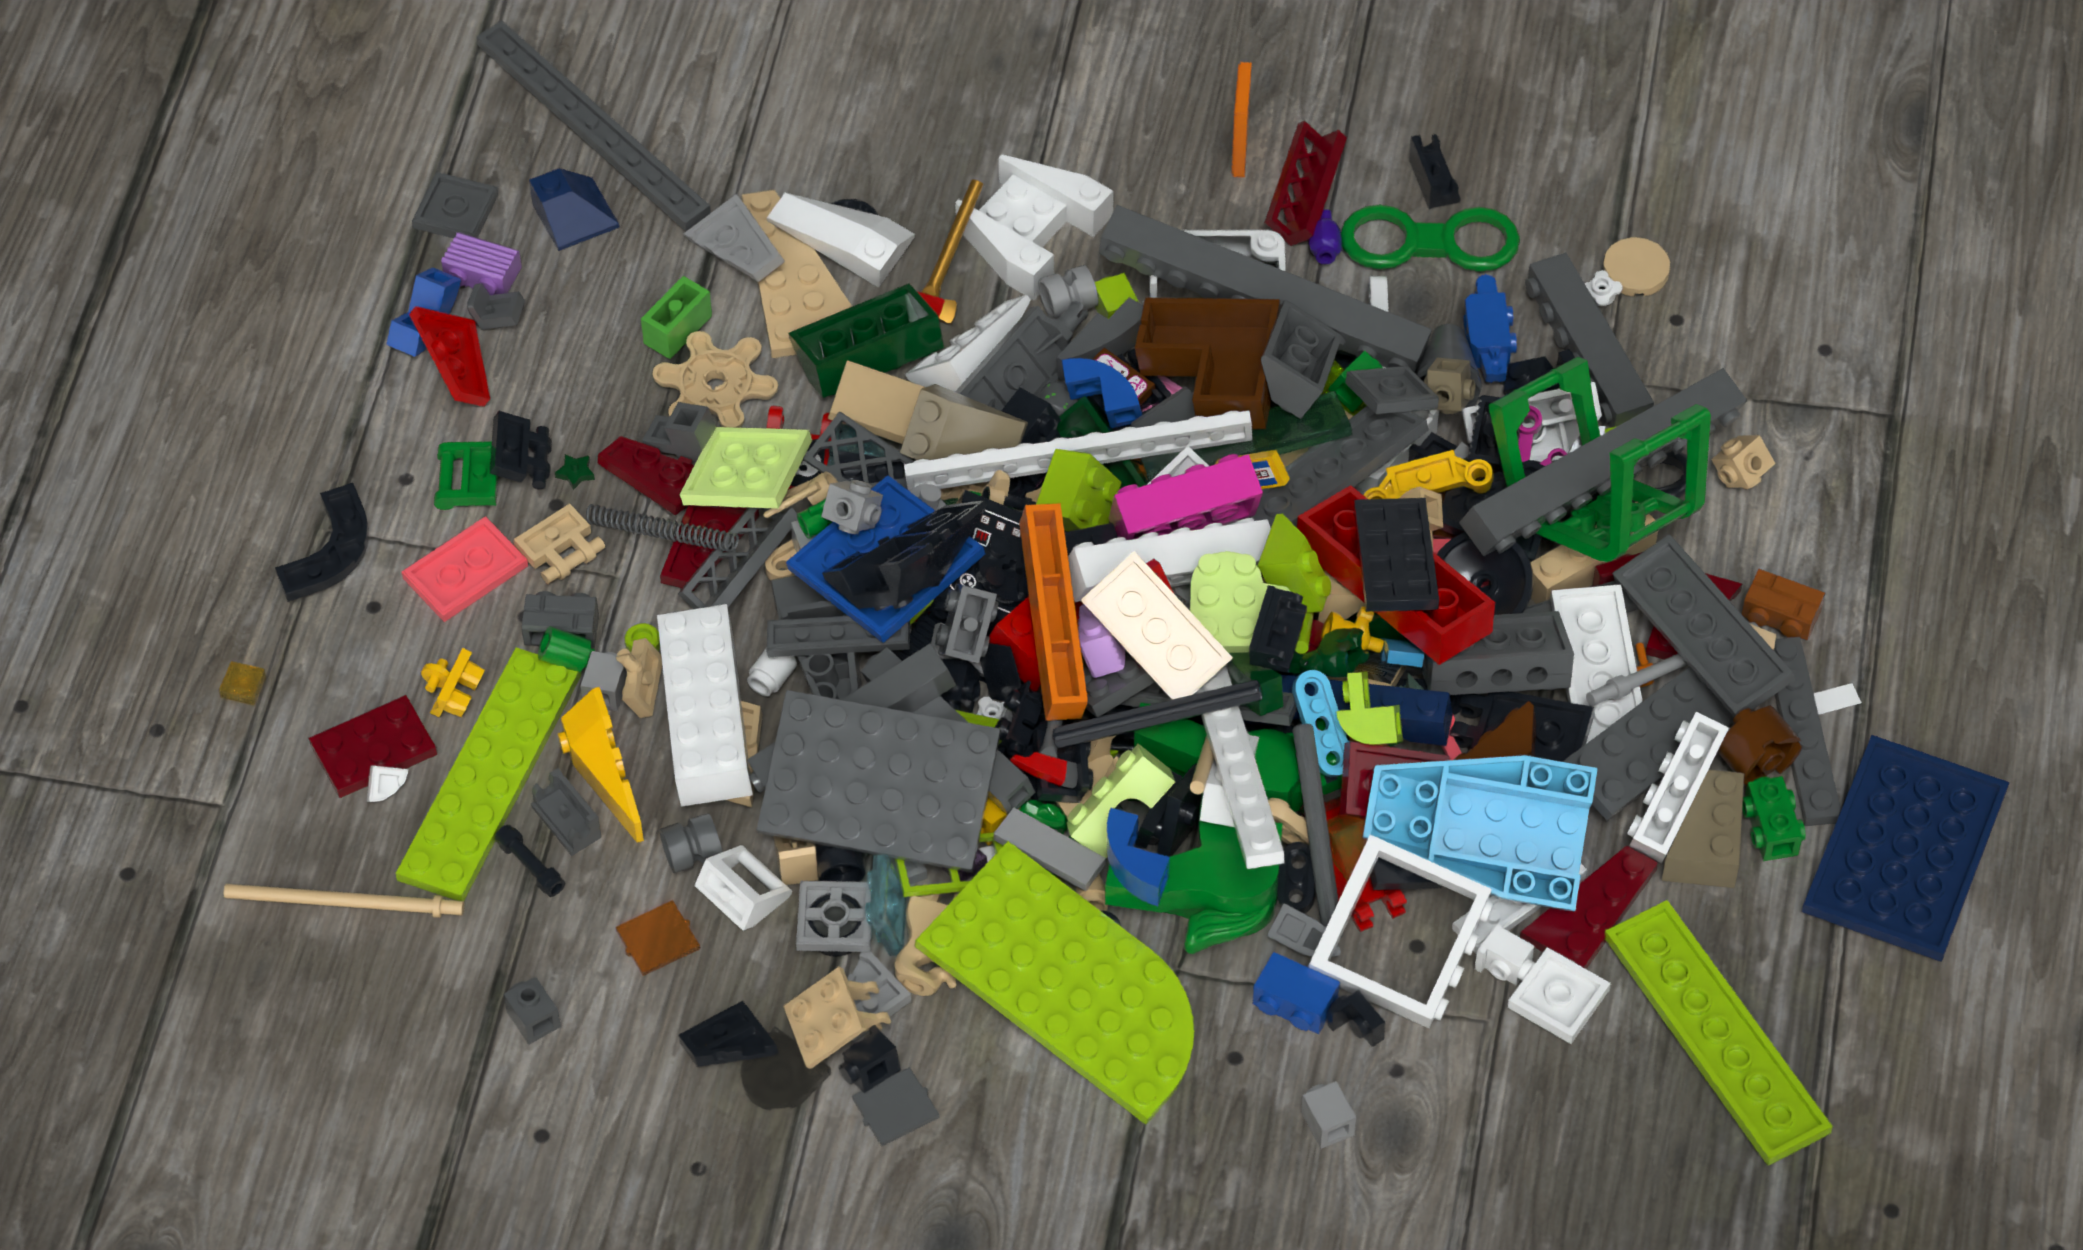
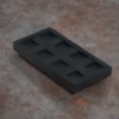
(1396, 554)

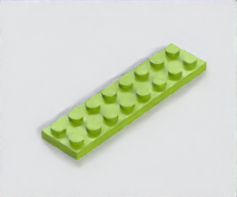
(487, 776)
(1718, 1033)

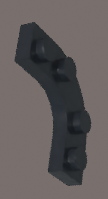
(341, 552)

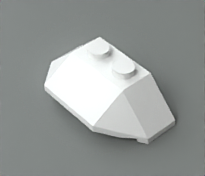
(1558, 422)

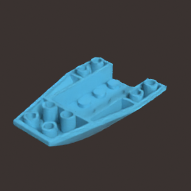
(1492, 820)

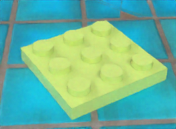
(746, 467)

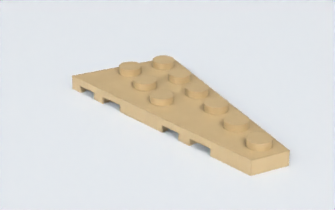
(796, 290)

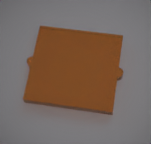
(657, 938)

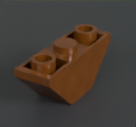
(1512, 738)

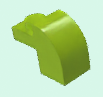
(1365, 722)

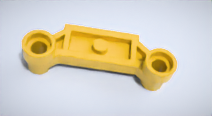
(1434, 473)

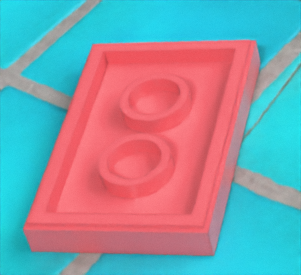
(464, 569)

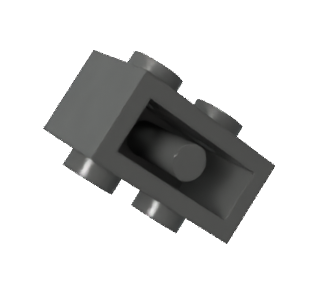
(967, 623)

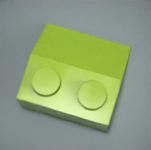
(1293, 564)

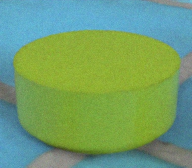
(642, 631)

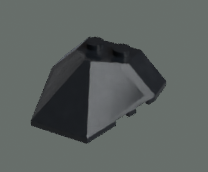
(907, 560)

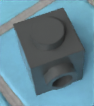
(531, 1010)

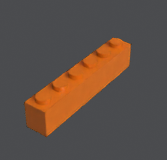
(1053, 612)

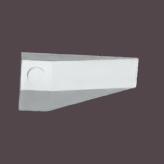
(850, 237)
(969, 349)

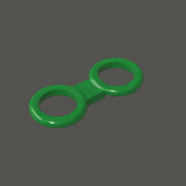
(1430, 238)

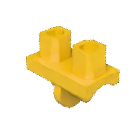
(449, 698)

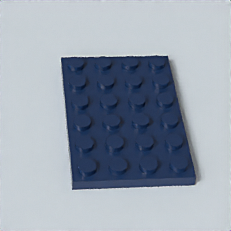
(1906, 848)

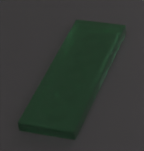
(1284, 433)

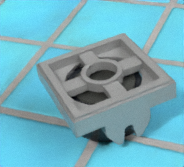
(835, 920)

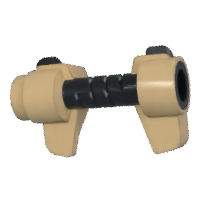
(998, 490)

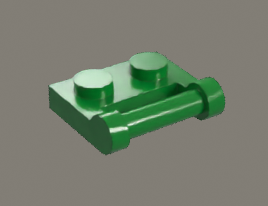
(477, 484)

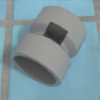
(1060, 291)

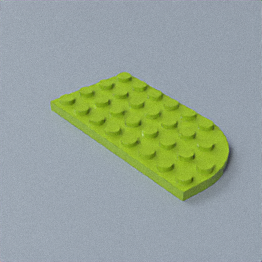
(1068, 979)

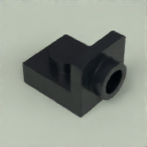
(1361, 1016)

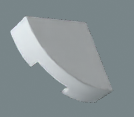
(384, 782)

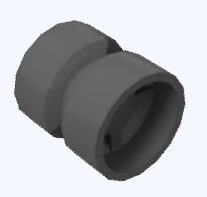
(690, 843)

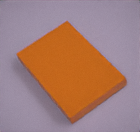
(1241, 119)

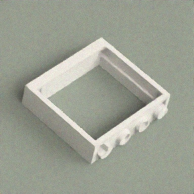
(1451, 971)

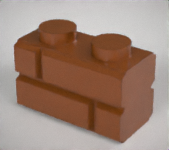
(1783, 604)

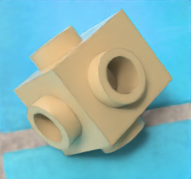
(1743, 461)

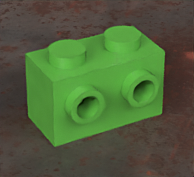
(676, 316)

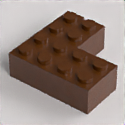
(1217, 344)

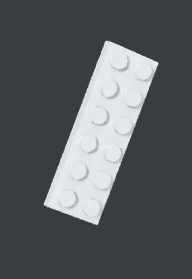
(1601, 648)

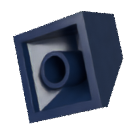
(571, 207)

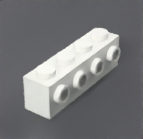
(1678, 788)

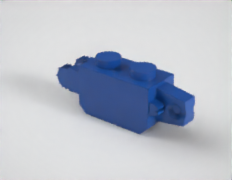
(1488, 330)

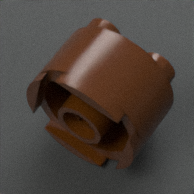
(1759, 743)

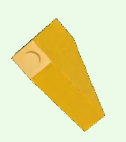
(594, 754)

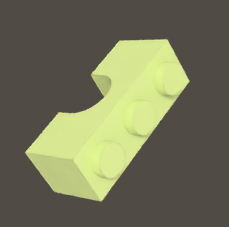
(1137, 777)

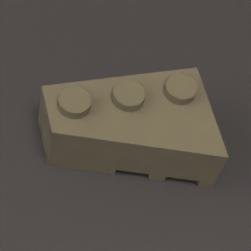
(1710, 835)

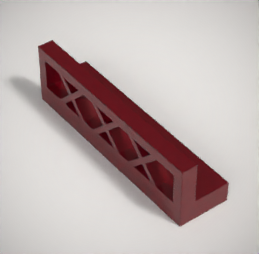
(1311, 189)

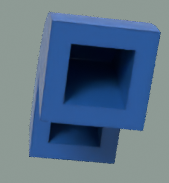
(432, 291)
(1093, 377)
(1136, 869)

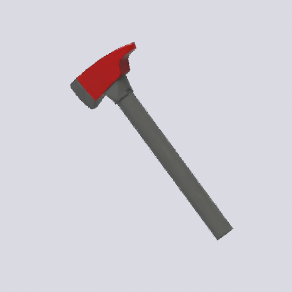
(1046, 762)

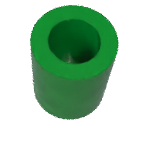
(565, 649)

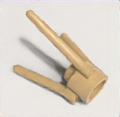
(814, 490)

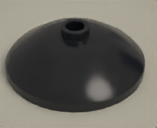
(1508, 572)

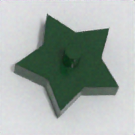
(575, 471)

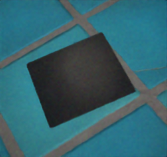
(1000, 671)

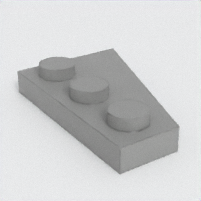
(736, 239)

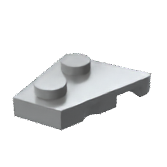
(891, 994)

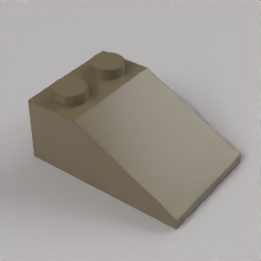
(955, 424)

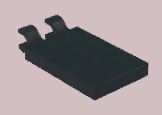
(1559, 724)

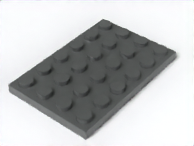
(879, 781)

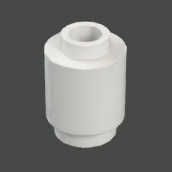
(770, 673)

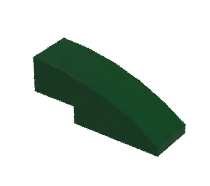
(1271, 682)

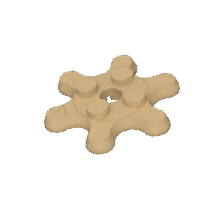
(712, 363)

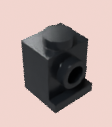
(870, 1061)

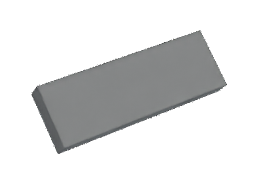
(1050, 849)

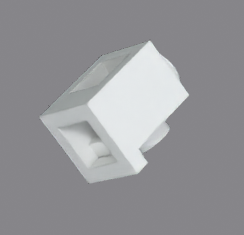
(1505, 956)

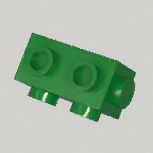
(1773, 818)

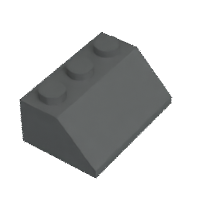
(1298, 358)

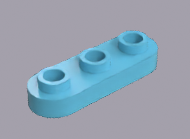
(1321, 706)

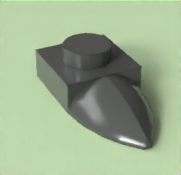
(1298, 931)

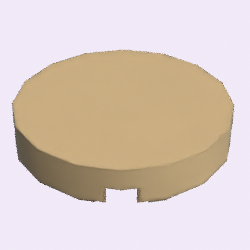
(1637, 265)

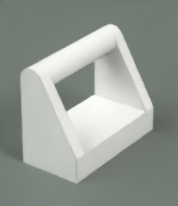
(733, 894)

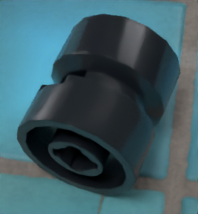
(839, 864)

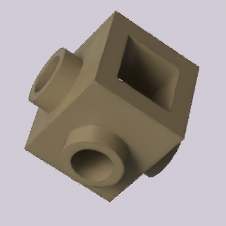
(1451, 383)

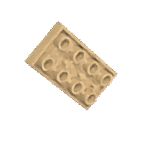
(876, 401)

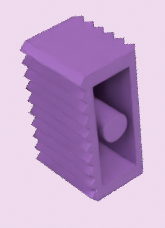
(482, 262)

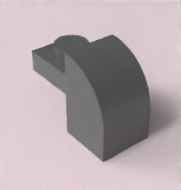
(683, 432)

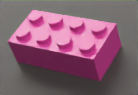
(1190, 500)

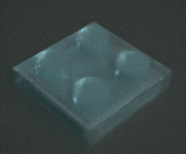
(887, 905)

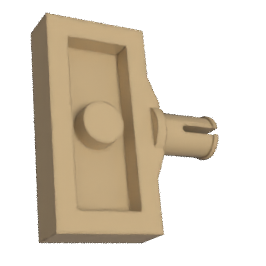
(642, 678)

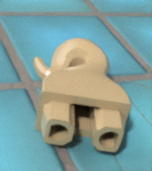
(919, 915)

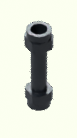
(548, 879)

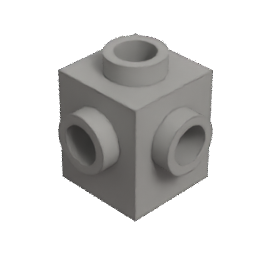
(852, 506)

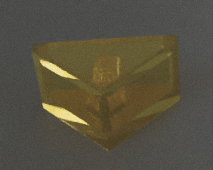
(1346, 842)

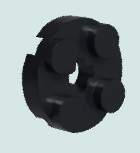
(989, 571)

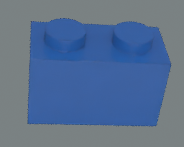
(1295, 993)

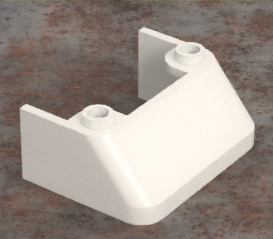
(1255, 243)

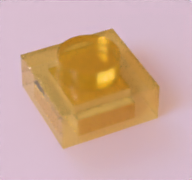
(242, 683)

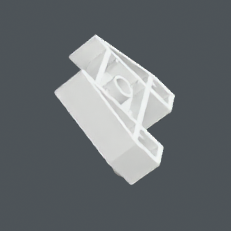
(1028, 214)

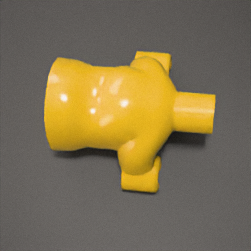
(1336, 621)

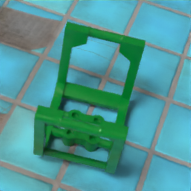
(1614, 511)

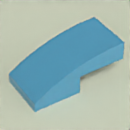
(1401, 653)

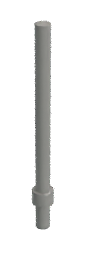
(1622, 685)

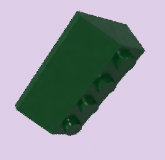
(873, 334)

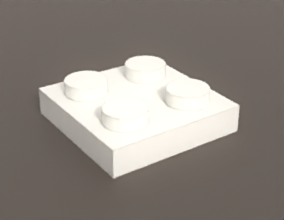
(1559, 995)

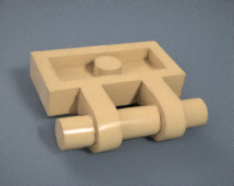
(553, 536)

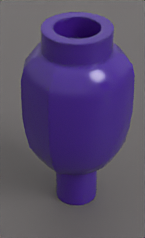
(1327, 239)

